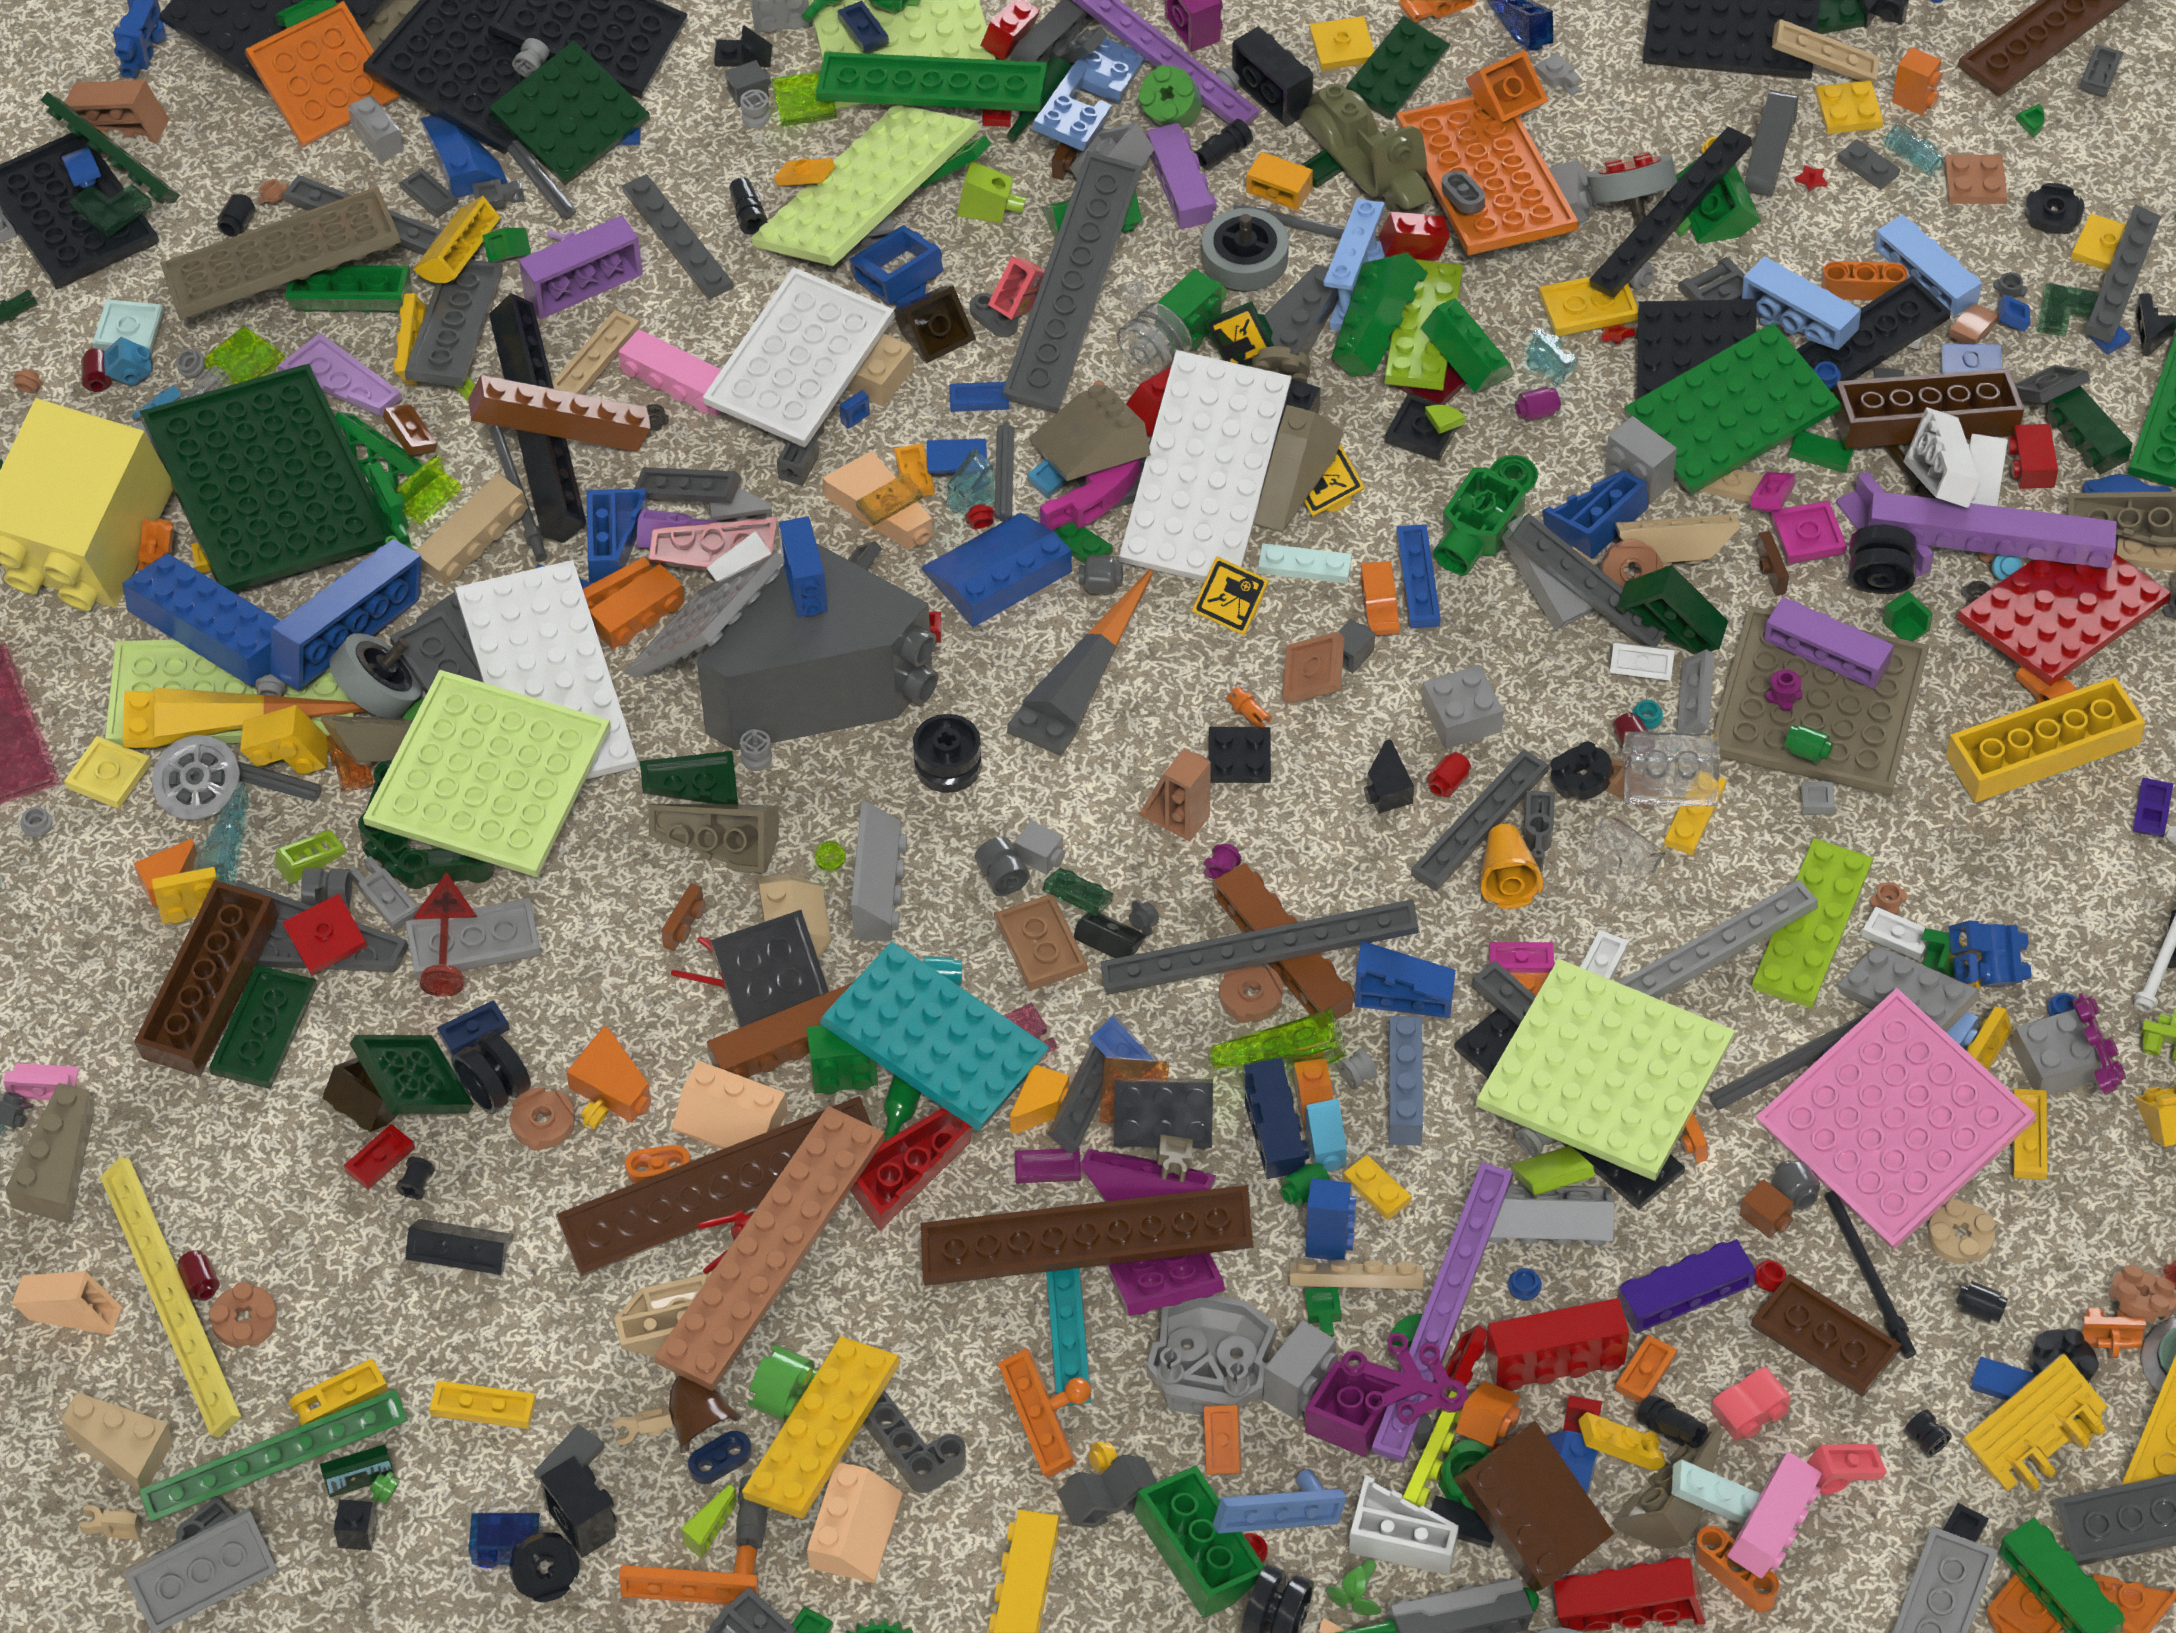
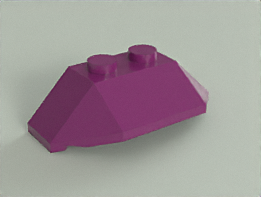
(1130, 1176)

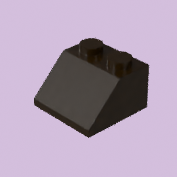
(934, 323)
(356, 1096)

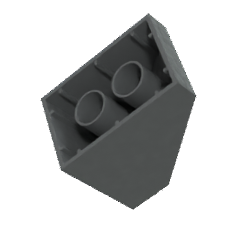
(822, 669)

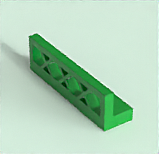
(376, 443)

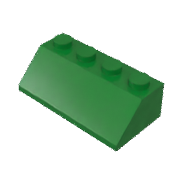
(351, 288)
(1208, 1564)

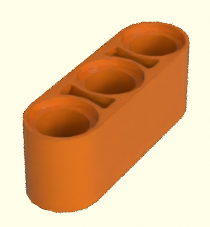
(1862, 279)
(1741, 1583)

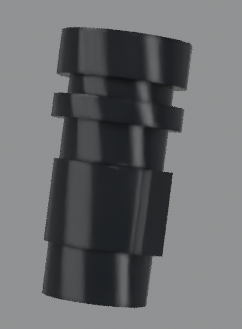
(1220, 147)
(747, 206)
(1676, 1424)

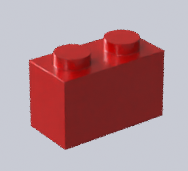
(1009, 28)
(1414, 234)
(2033, 456)

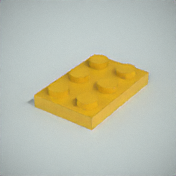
(1579, 308)

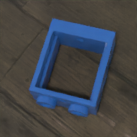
(893, 286)
(803, 566)

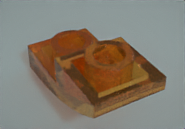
(350, 775)

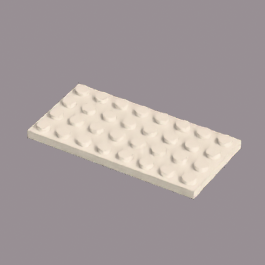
(1204, 466)
(540, 641)

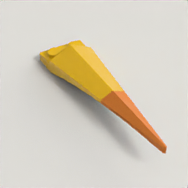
(172, 714)

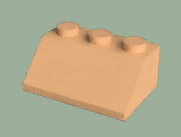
(726, 1107)
(853, 1523)

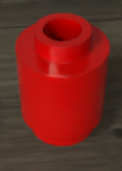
(1449, 774)

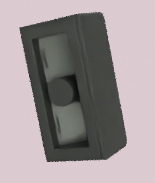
(1108, 935)

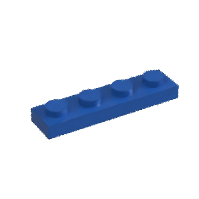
(1418, 576)

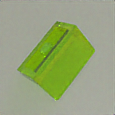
(427, 490)

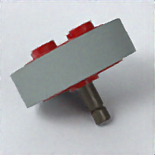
(1632, 180)

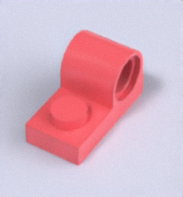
(1846, 1464)

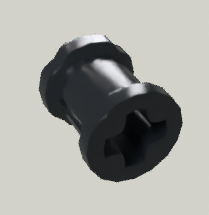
(415, 1178)

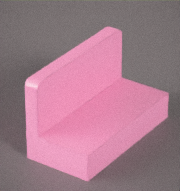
(38, 1080)

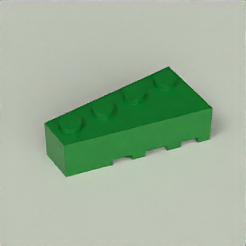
(1376, 311)

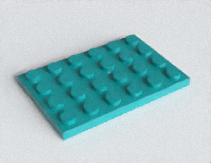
(934, 1035)

